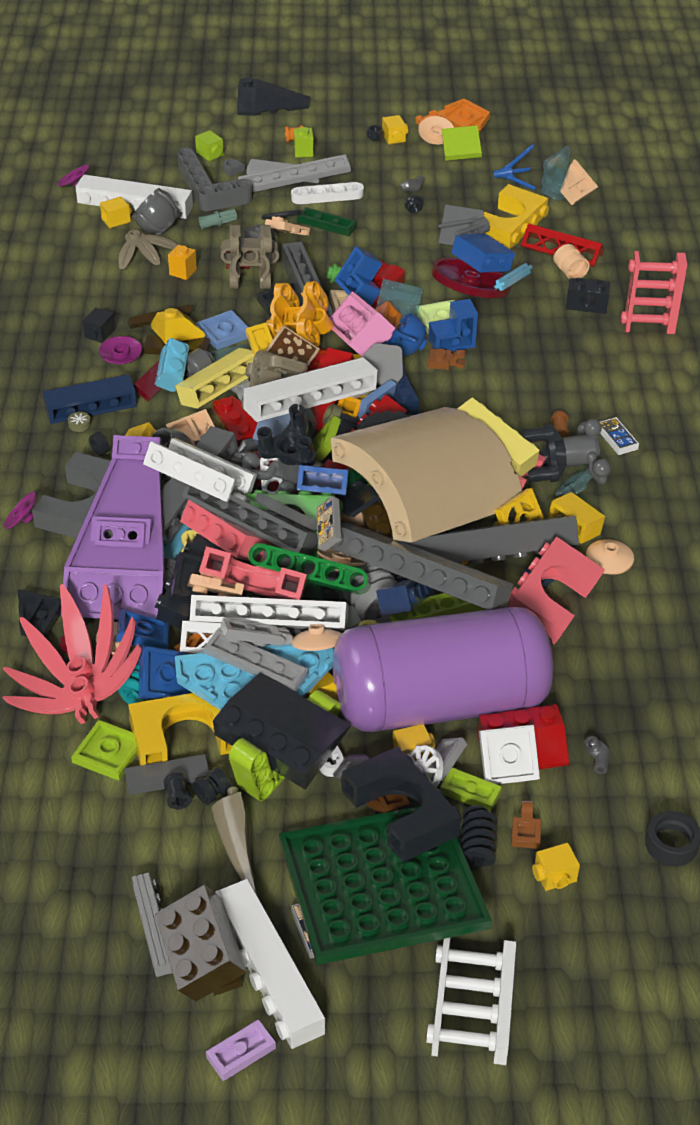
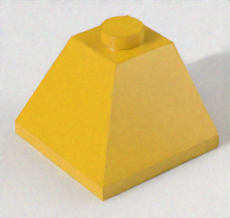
(175, 325)

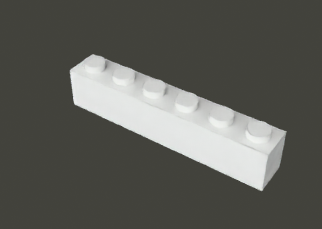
(96, 189)
(310, 389)
(277, 612)
(272, 967)

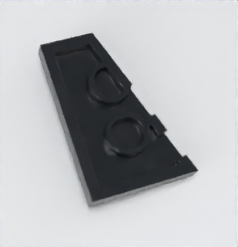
(185, 566)

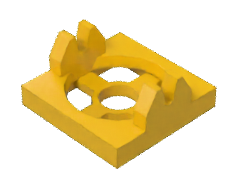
(529, 508)

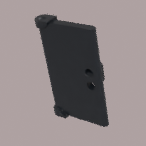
(358, 498)

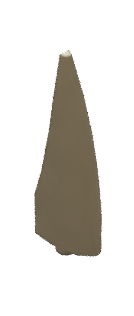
(235, 832)

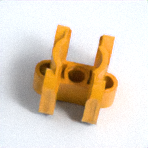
(308, 320)

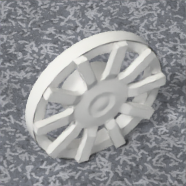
(426, 765)

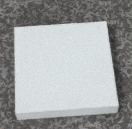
(509, 754)

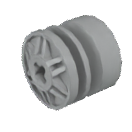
(367, 604)

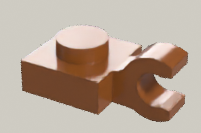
(444, 359)
(526, 829)

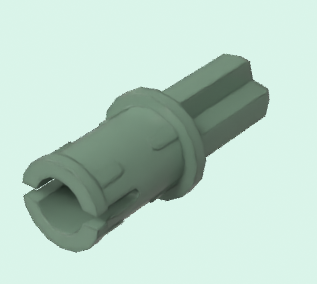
(217, 218)

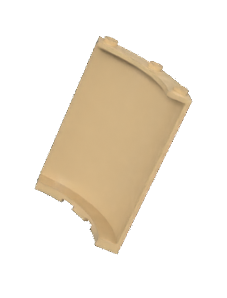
(431, 470)

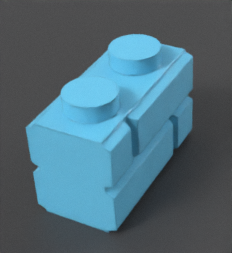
(172, 364)

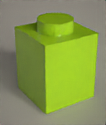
(303, 142)
(209, 145)

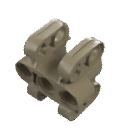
(260, 257)
(272, 367)

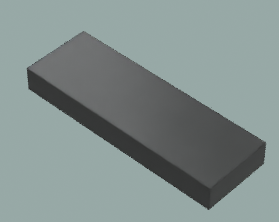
(151, 776)

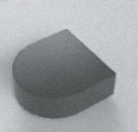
(232, 167)

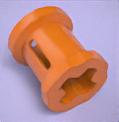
(289, 133)

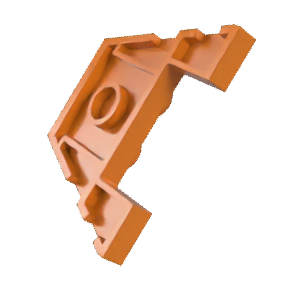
(461, 114)

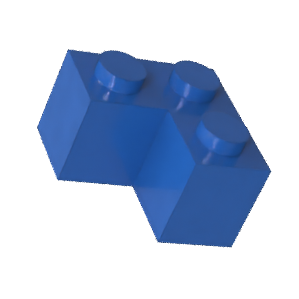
(358, 274)
(458, 330)

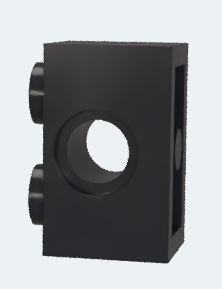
(588, 295)

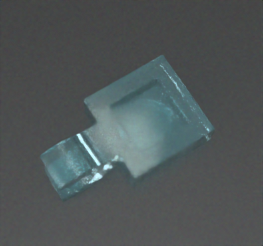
(575, 483)

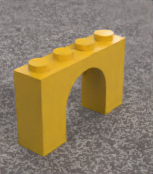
(525, 205)
(153, 717)

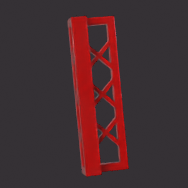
(548, 235)

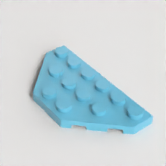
(220, 681)

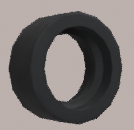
(671, 855)

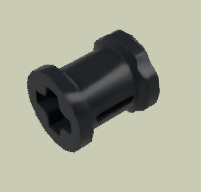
(177, 791)

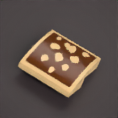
(292, 346)

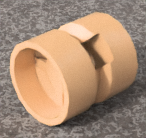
(571, 261)

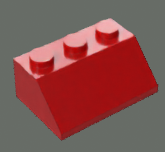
(548, 729)

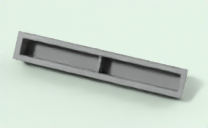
(148, 906)

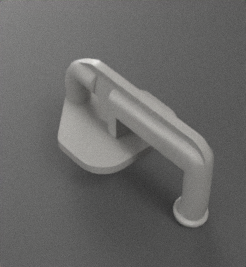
(387, 361)

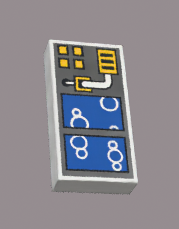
(618, 436)

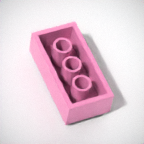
(360, 324)

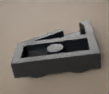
(38, 610)

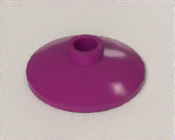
(74, 176)
(120, 350)
(21, 511)

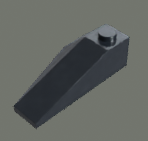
(261, 96)

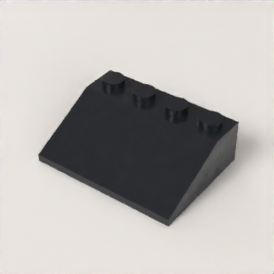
(282, 724)

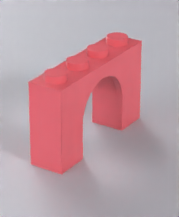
(222, 531)
(558, 563)
(260, 581)

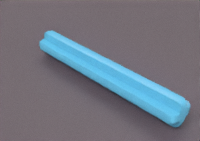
(513, 277)

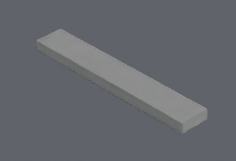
(298, 173)

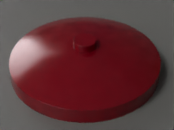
(467, 280)

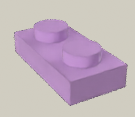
(240, 1050)

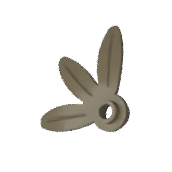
(138, 239)

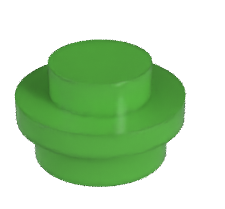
(332, 272)

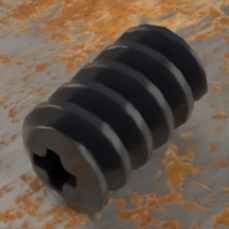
(479, 836)

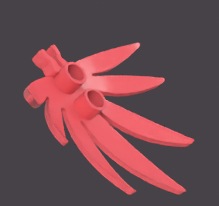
(82, 678)

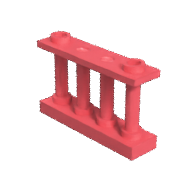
(671, 302)

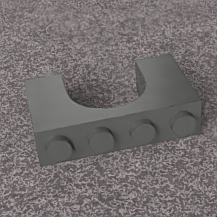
(67, 516)

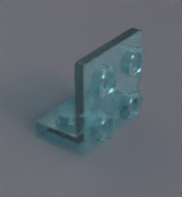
(554, 173)
(401, 296)

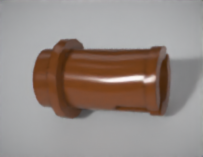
(560, 420)

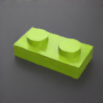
(470, 789)

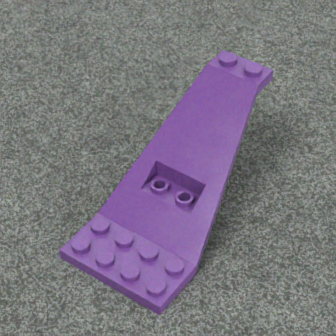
(131, 569)

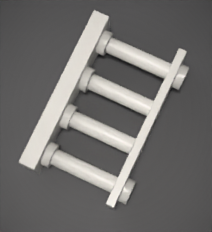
(199, 469)
(498, 1014)

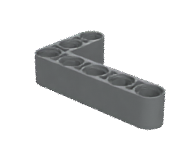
(209, 195)

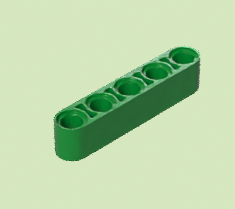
(322, 568)

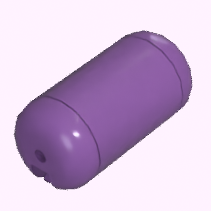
(442, 668)

